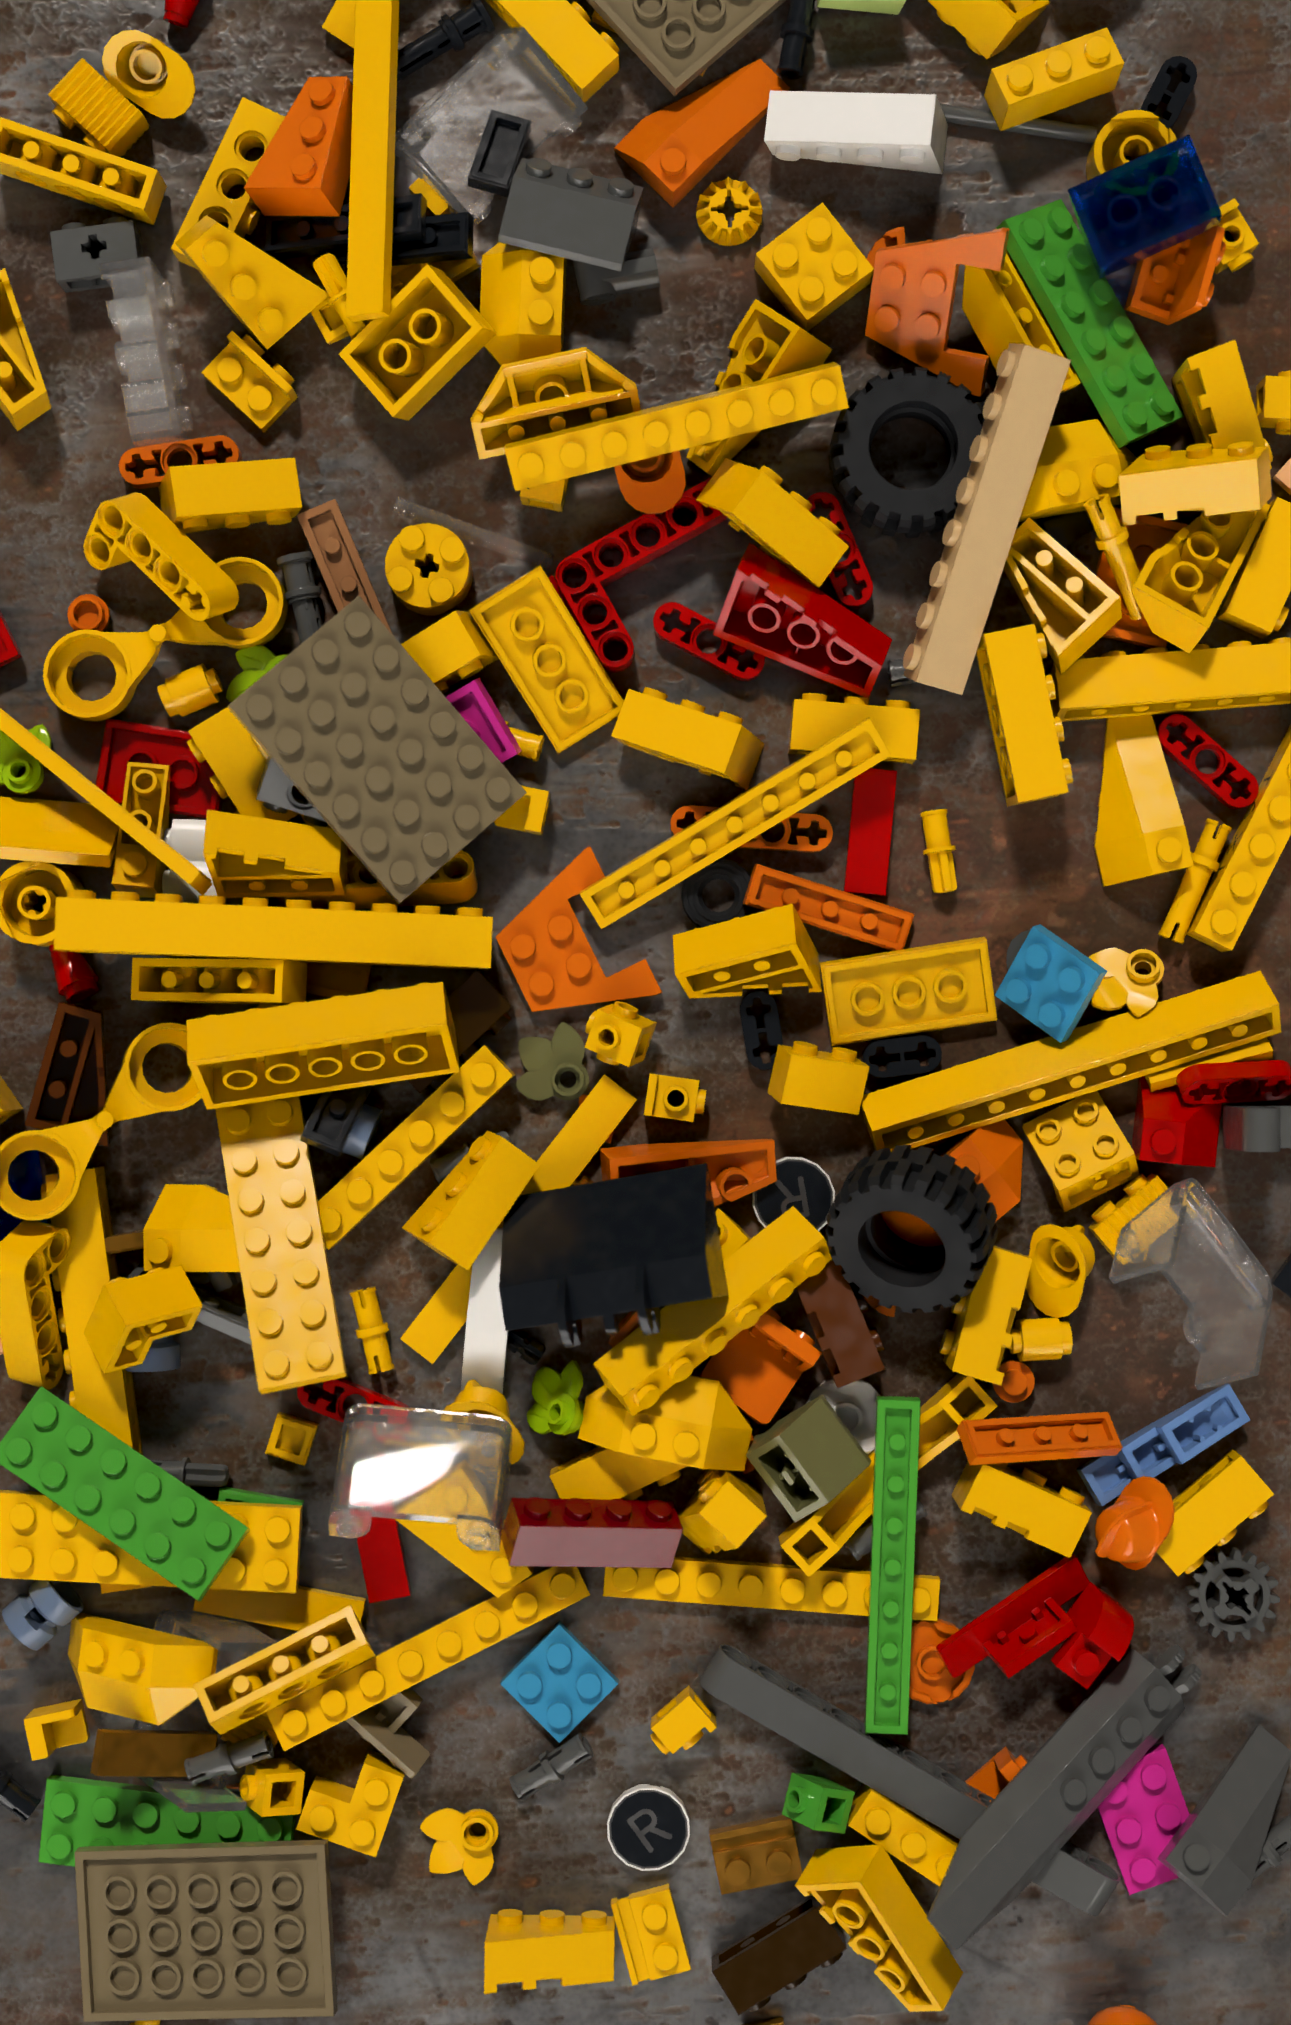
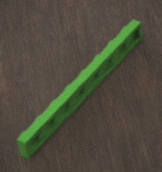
(892, 1564)

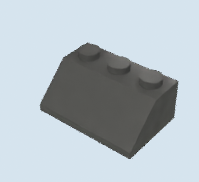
(571, 213)

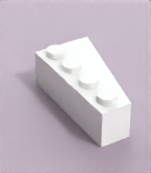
(858, 129)

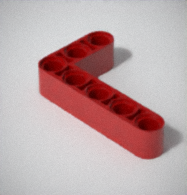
(634, 557)

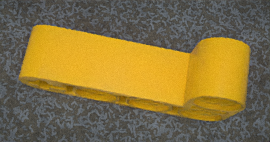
(141, 533)
(27, 1304)

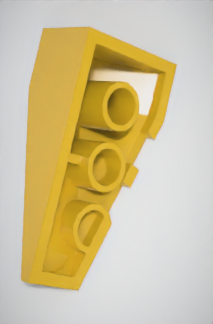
(1192, 573)

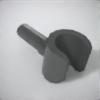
(219, 1280)

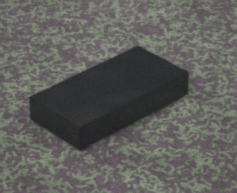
(499, 153)

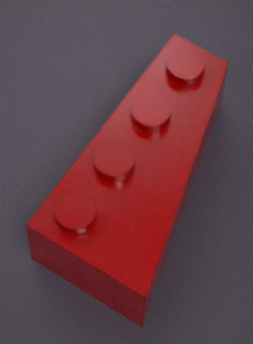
(800, 625)

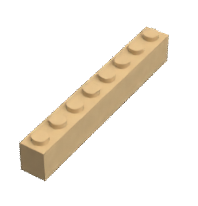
(985, 517)

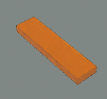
(830, 908)
(1039, 1438)

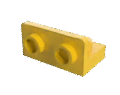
(250, 382)

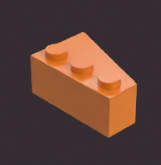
(309, 155)

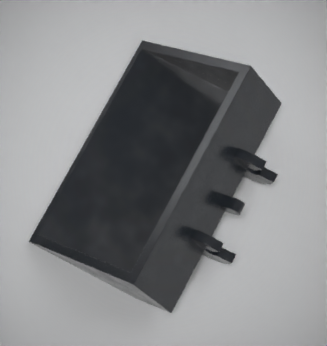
(610, 1251)

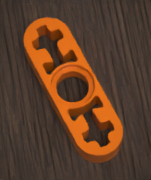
(151, 476)

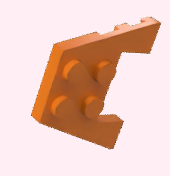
(915, 301)
(553, 954)

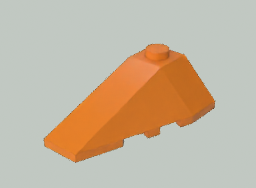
(690, 136)
(733, 1165)

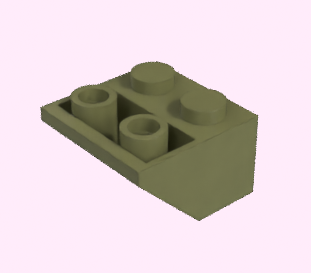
(807, 1457)

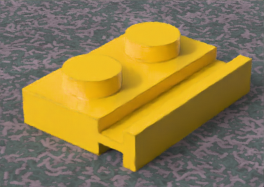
(650, 1934)

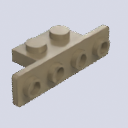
(383, 1730)

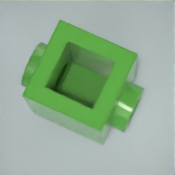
(818, 1803)

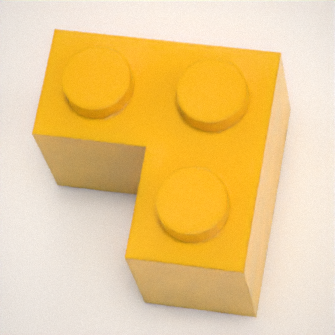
(137, 1312)
(352, 1815)

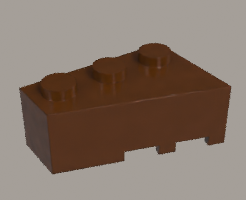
(72, 1071)
(840, 1327)

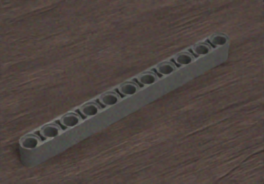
(886, 1766)

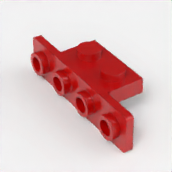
(1020, 1625)

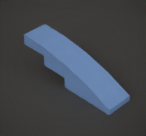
(1164, 1443)

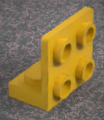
(1082, 1150)

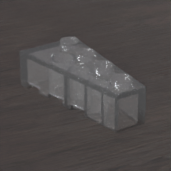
(147, 351)

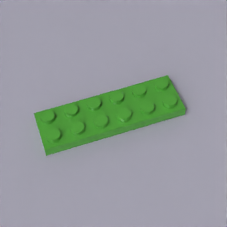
(1090, 323)
(121, 1493)
(115, 1814)

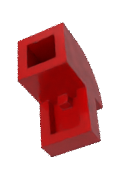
(1102, 1633)

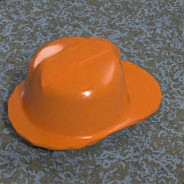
(652, 483)
(1135, 1523)

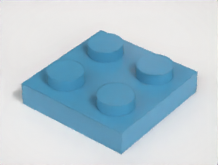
(1050, 983)
(559, 1681)

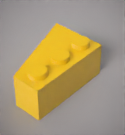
(250, 282)
(21, 383)
(1218, 398)
(1195, 481)
(231, 494)
(1059, 594)
(688, 735)
(272, 857)
(747, 953)
(986, 1318)
(1024, 1505)
(722, 1511)
(483, 1566)
(548, 1948)

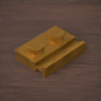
(755, 1854)

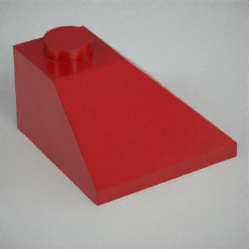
(1173, 1130)

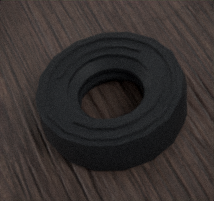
(694, 885)

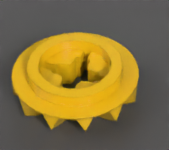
(715, 225)

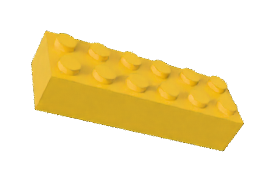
(322, 1045)

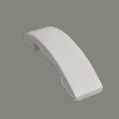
(485, 1329)

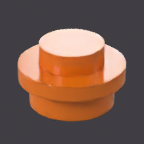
(88, 613)
(1016, 1383)

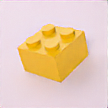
(813, 267)

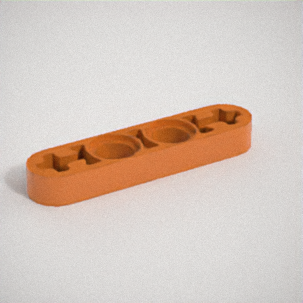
(758, 842)

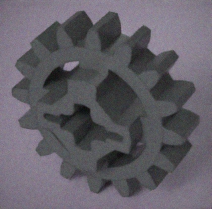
(1245, 1585)

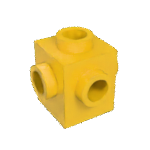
(619, 1034)

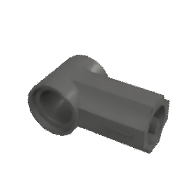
(602, 285)

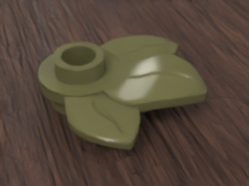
(548, 1061)

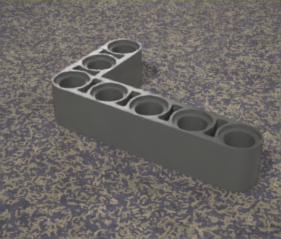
(1257, 1127)

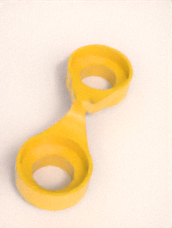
(137, 651)
(74, 1143)

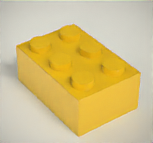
(420, 344)

